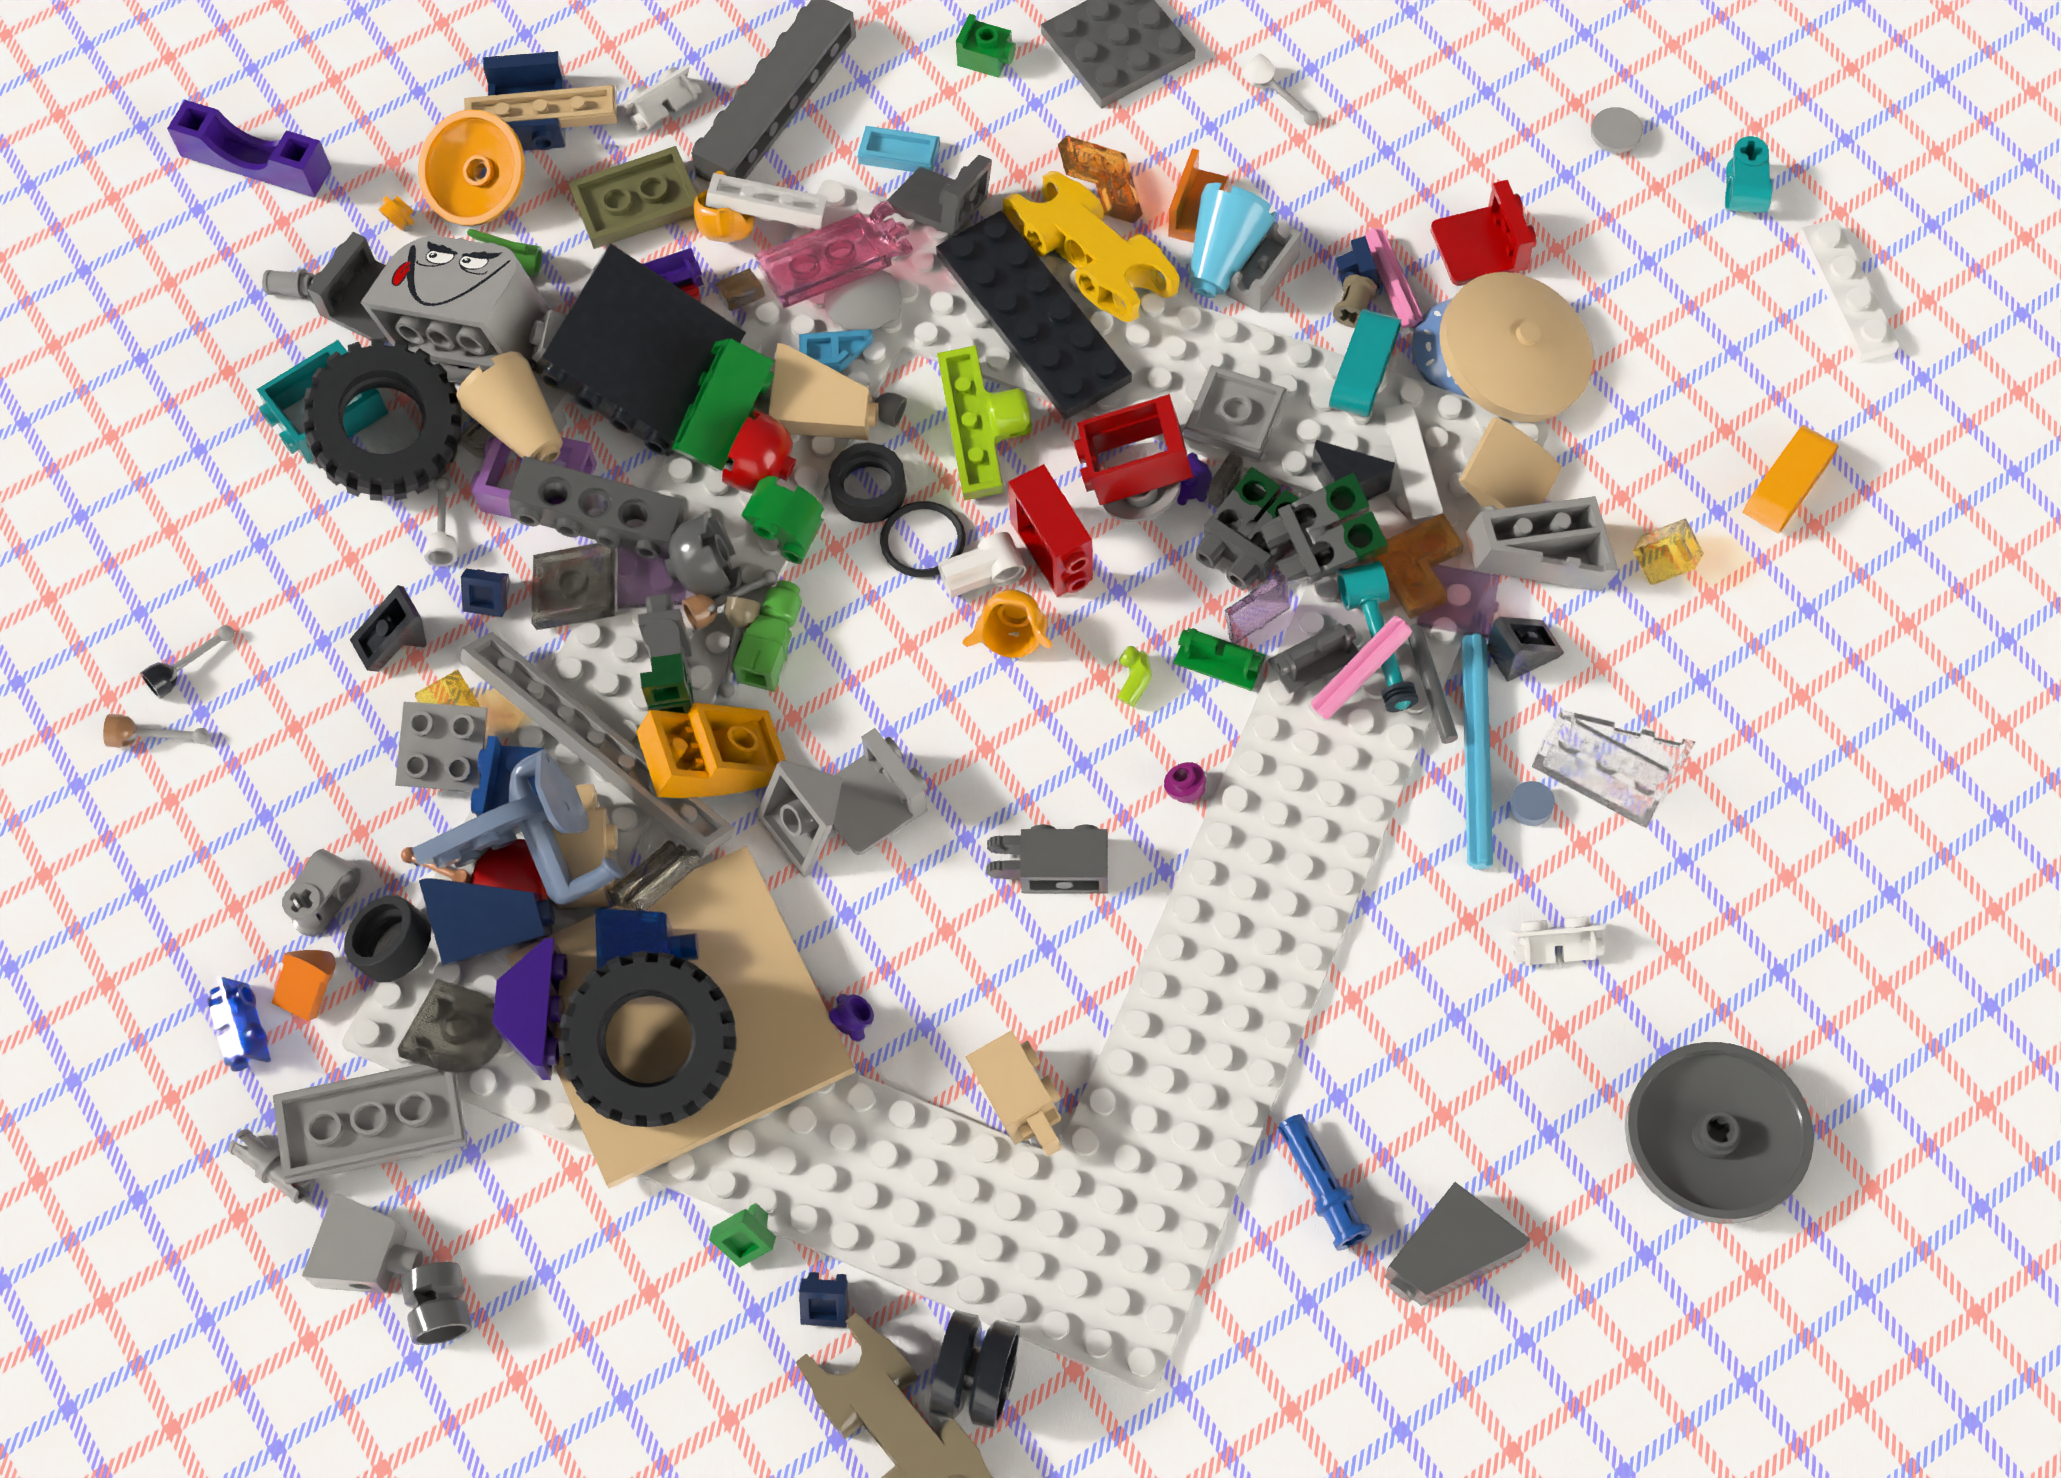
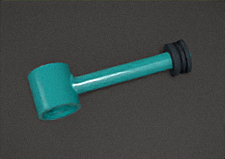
(1364, 589)

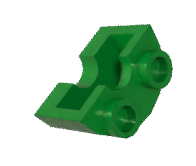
(784, 515)

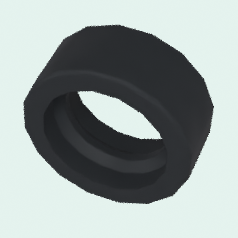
(864, 456)
(371, 925)

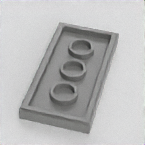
(367, 1121)

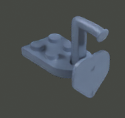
(530, 814)

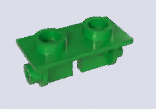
(1219, 658)

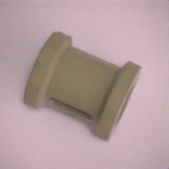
(1356, 296)

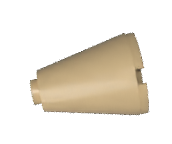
(512, 407)

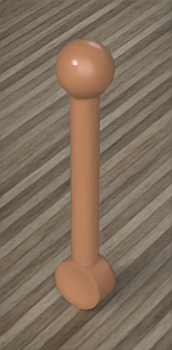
(460, 875)

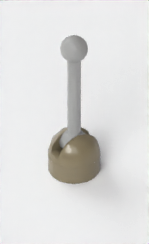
(740, 615)

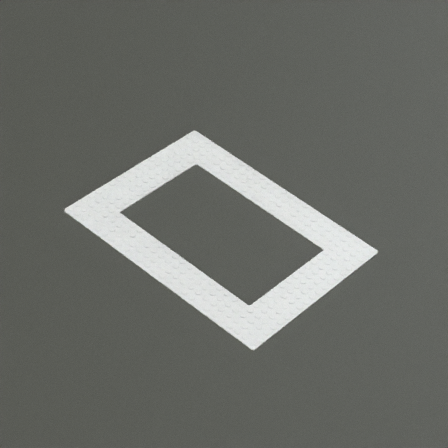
(1119, 1224)

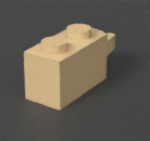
(587, 849)
(1016, 1091)

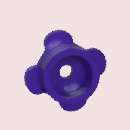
(852, 1016)

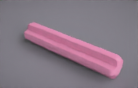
(1393, 278)
(1361, 667)

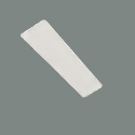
(1412, 461)

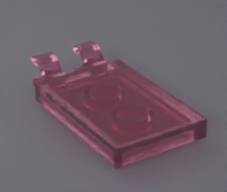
(833, 255)

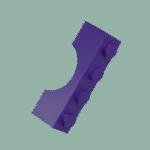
(211, 139)

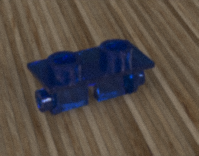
(234, 1006)

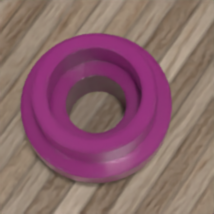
(1185, 782)

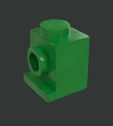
(984, 47)

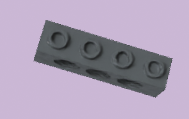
(542, 481)

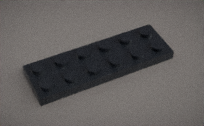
(1033, 315)

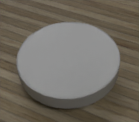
(1616, 130)

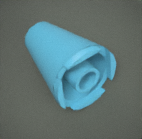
(1226, 236)

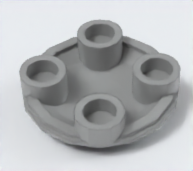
(865, 302)

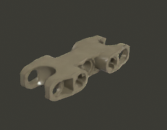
(874, 1398)

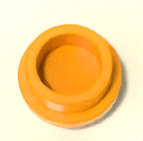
(397, 212)

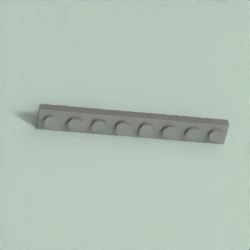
(592, 741)

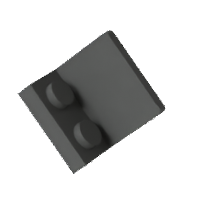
(942, 200)

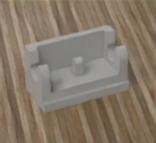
(1265, 268)

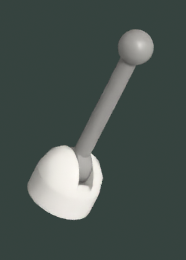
(1260, 73)
(441, 548)

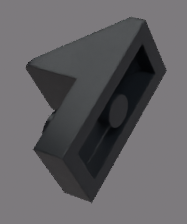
(388, 629)

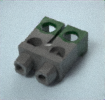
(1236, 530)
(1326, 531)
(668, 646)

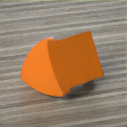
(304, 982)

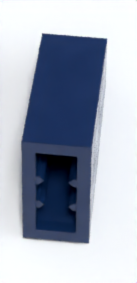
(482, 918)

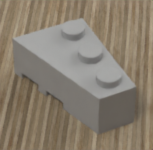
(1545, 543)

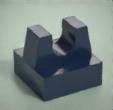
(1357, 262)
(484, 592)
(824, 1301)

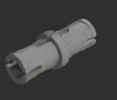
(267, 1165)

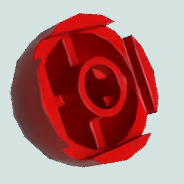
(759, 451)

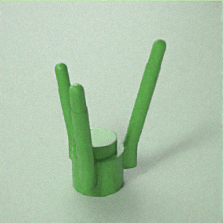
(528, 255)

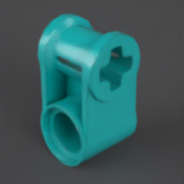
(1748, 177)

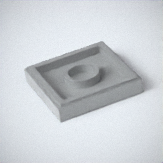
(1235, 412)

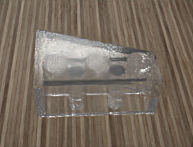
(1611, 764)

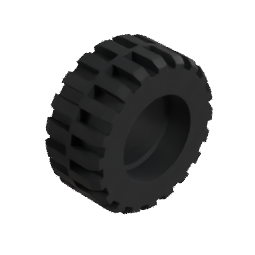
(382, 368)
(585, 1039)

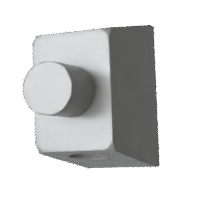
(358, 1249)

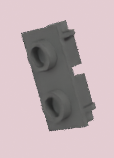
(1315, 657)

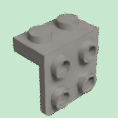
(877, 795)

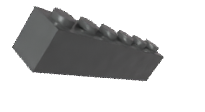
(775, 91)

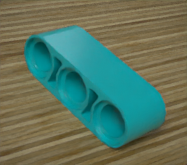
(1365, 363)

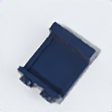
(529, 74)

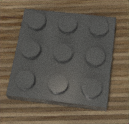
(1117, 45)

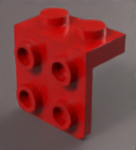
(1486, 238)

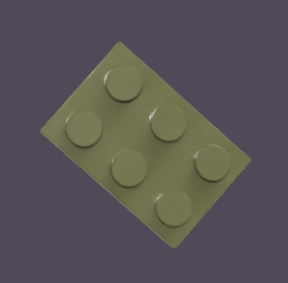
(634, 197)

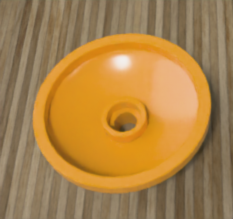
(453, 166)

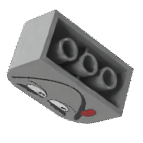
(456, 301)

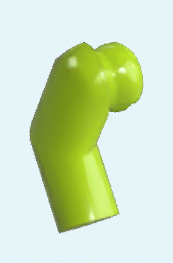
(1139, 675)

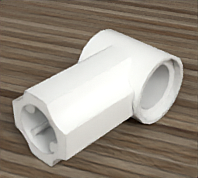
(992, 562)

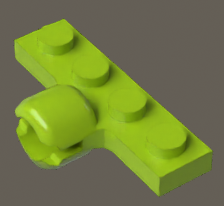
(979, 421)

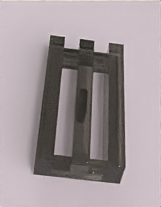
(654, 877)

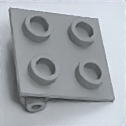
(440, 746)

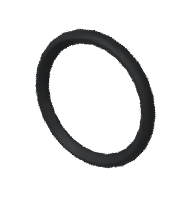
(884, 535)

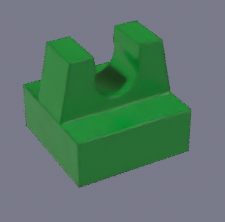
(744, 1235)

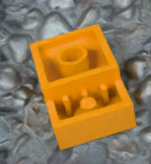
(709, 750)

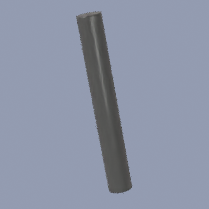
(1432, 685)

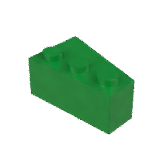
(723, 403)

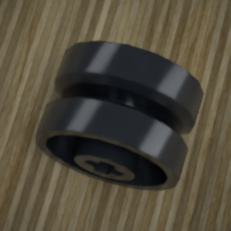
(975, 1369)

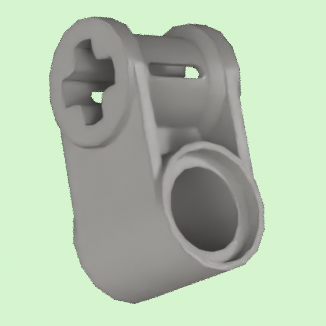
(322, 890)

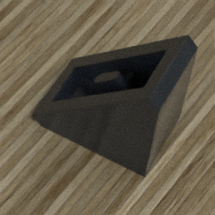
(1336, 462)
(1521, 645)

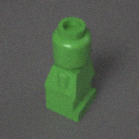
(768, 637)

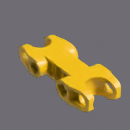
(1105, 261)

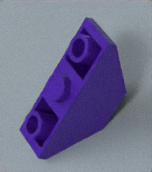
(530, 1006)

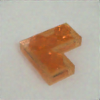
(1107, 170)
(1410, 564)

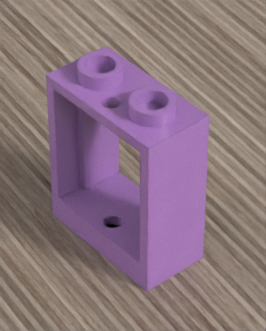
(495, 500)

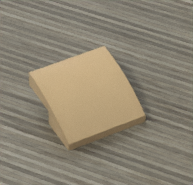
(1509, 468)

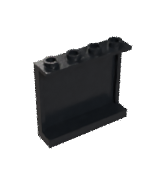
(634, 349)

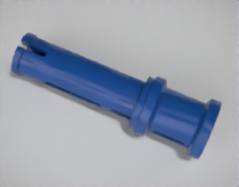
(1331, 1199)

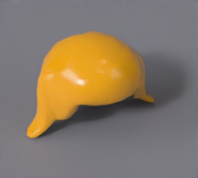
(723, 223)
(1010, 613)

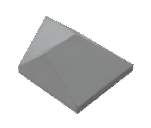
(800, 811)

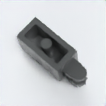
(1054, 859)

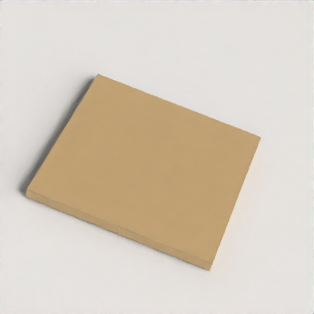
(780, 1020)

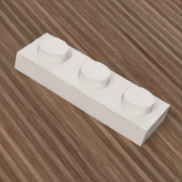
(767, 201)

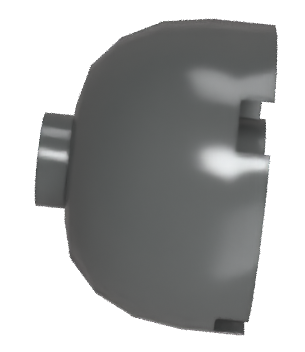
(701, 557)

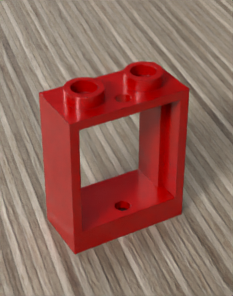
(1124, 428)
(1051, 531)

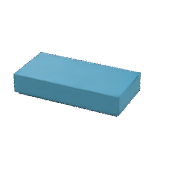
(898, 149)

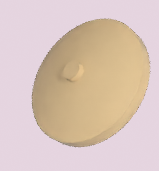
(1516, 347)

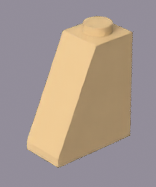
(818, 399)

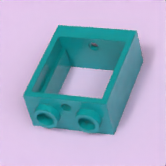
(291, 388)

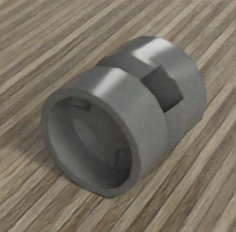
(434, 1296)

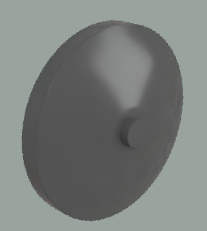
(1719, 1132)

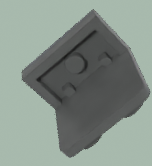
(343, 285)

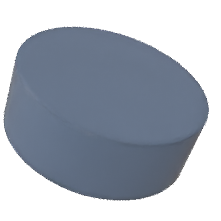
(1532, 803)

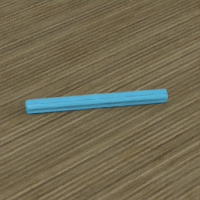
(1477, 752)

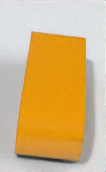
(1790, 479)

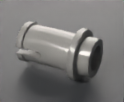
(287, 283)

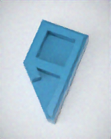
(835, 348)

